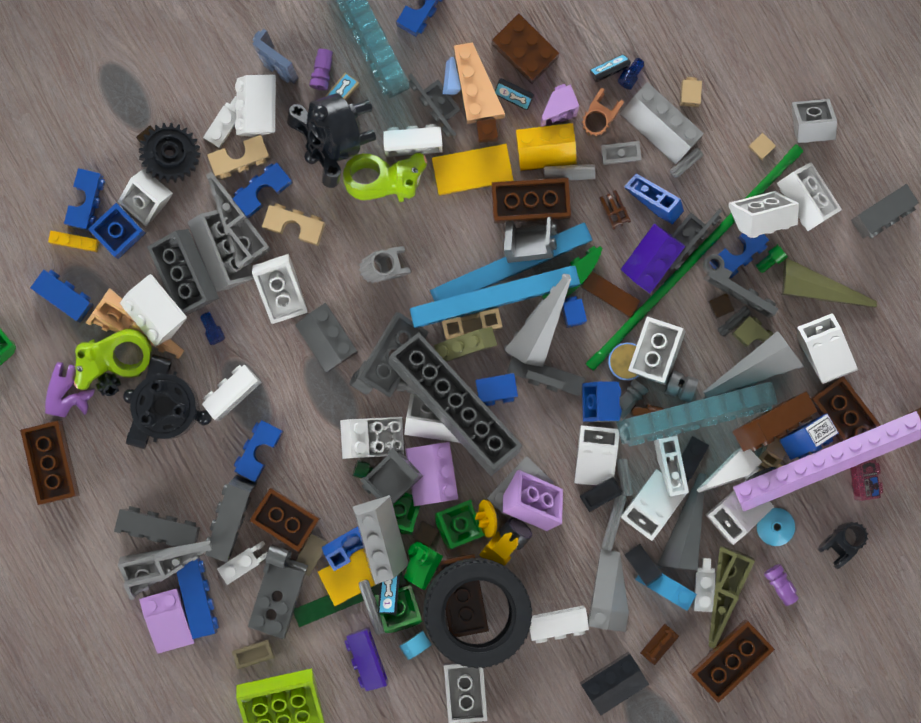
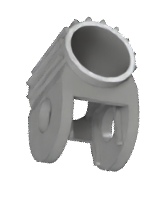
(372, 275)

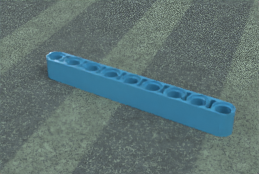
(501, 269)
(490, 297)

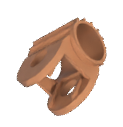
(596, 107)

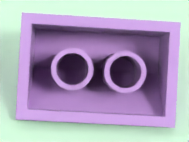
(560, 106)
(438, 474)
(533, 501)

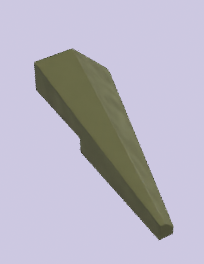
(806, 283)
(731, 575)

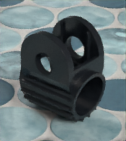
(845, 550)

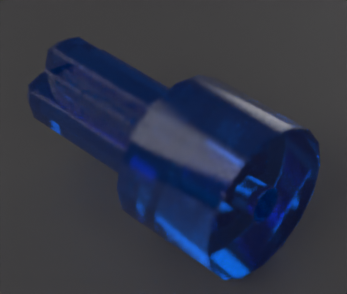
(629, 76)
(213, 332)

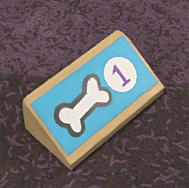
(345, 87)

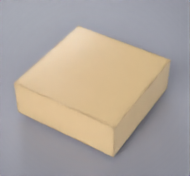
(762, 146)

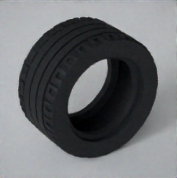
(501, 646)

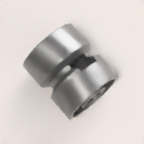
(688, 387)

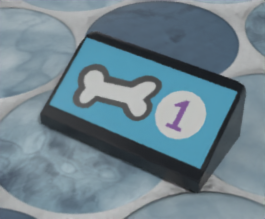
(610, 68)
(514, 94)
(389, 596)

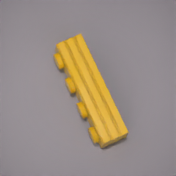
(73, 241)

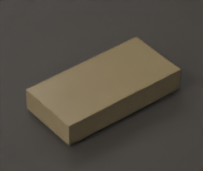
(311, 552)
(253, 654)

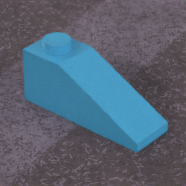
(672, 591)

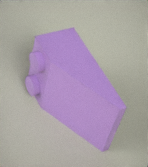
(167, 620)

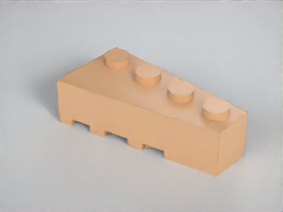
(477, 91)

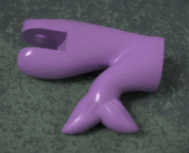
(58, 386)

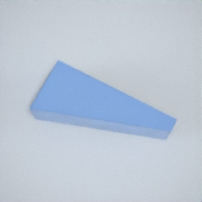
(451, 78)

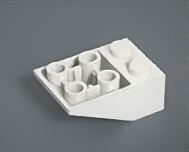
(826, 348)
(371, 437)
(596, 455)
(651, 506)
(732, 521)

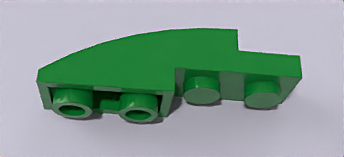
(584, 267)

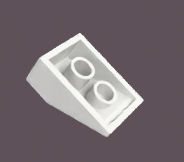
(279, 288)
(736, 467)

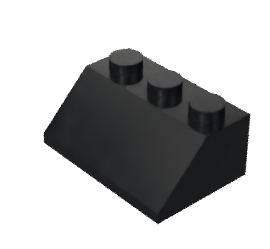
(614, 683)

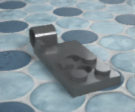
(721, 280)
(376, 371)
(280, 575)

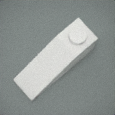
(671, 465)

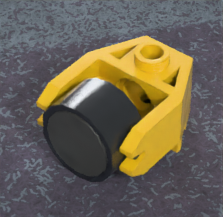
(511, 536)

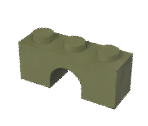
(751, 330)
(466, 344)

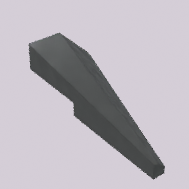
(684, 542)

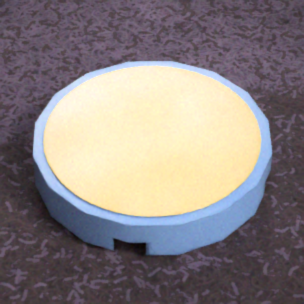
(620, 360)

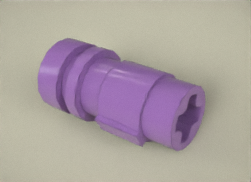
(321, 70)
(782, 586)

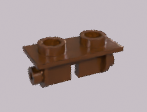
(659, 644)

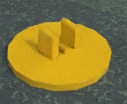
(487, 518)

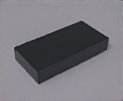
(601, 494)
(643, 565)

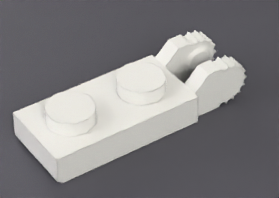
(241, 564)

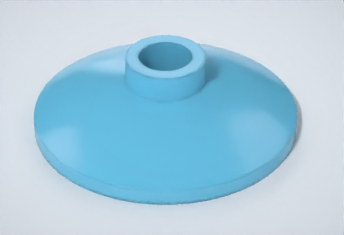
(766, 530)

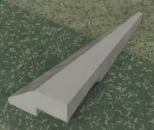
(534, 338)
(765, 361)
(148, 568)

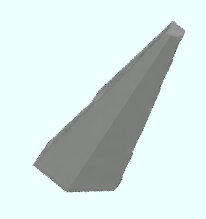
(242, 236)

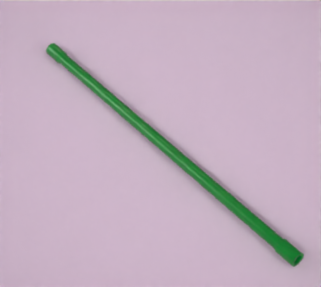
(788, 159)

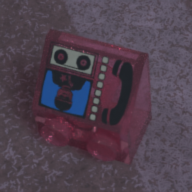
(866, 481)

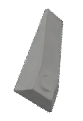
(609, 597)

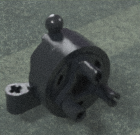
(330, 132)
(162, 405)

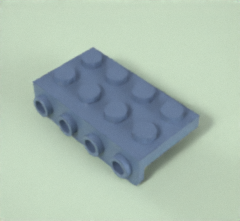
(271, 59)

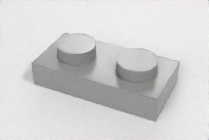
(621, 152)

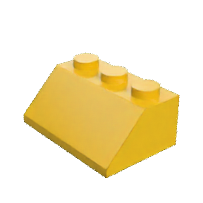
(546, 146)

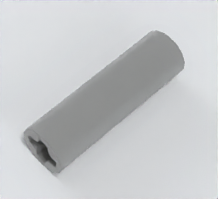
(573, 172)

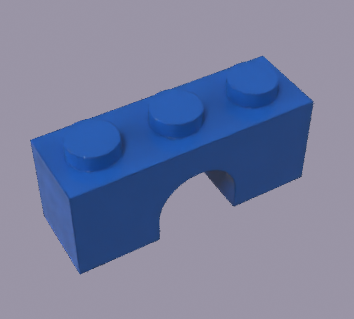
(414, 20)
(272, 177)
(83, 216)
(750, 245)
(248, 464)
(339, 550)

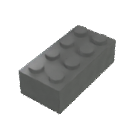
(183, 271)

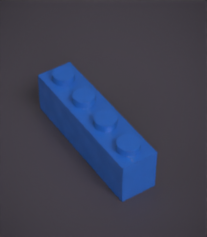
(196, 599)

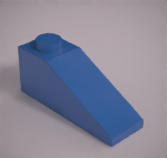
(655, 198)

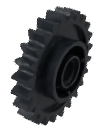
(167, 166)

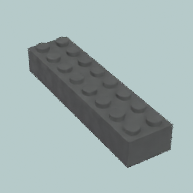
(455, 404)

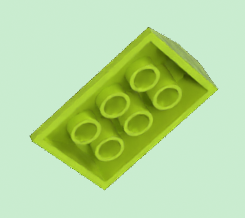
(281, 699)

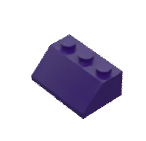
(652, 258)
(366, 660)

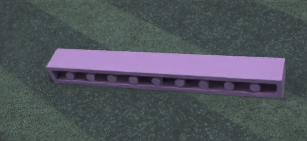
(829, 461)

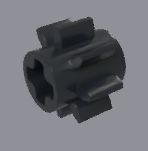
(108, 384)

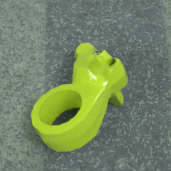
(399, 178)
(98, 357)

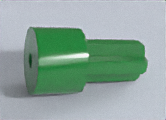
(776, 255)

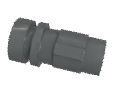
(631, 397)

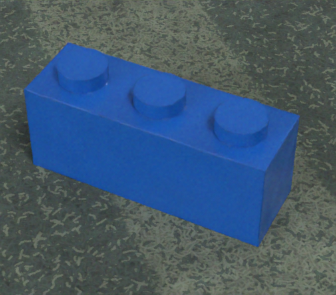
(62, 295)

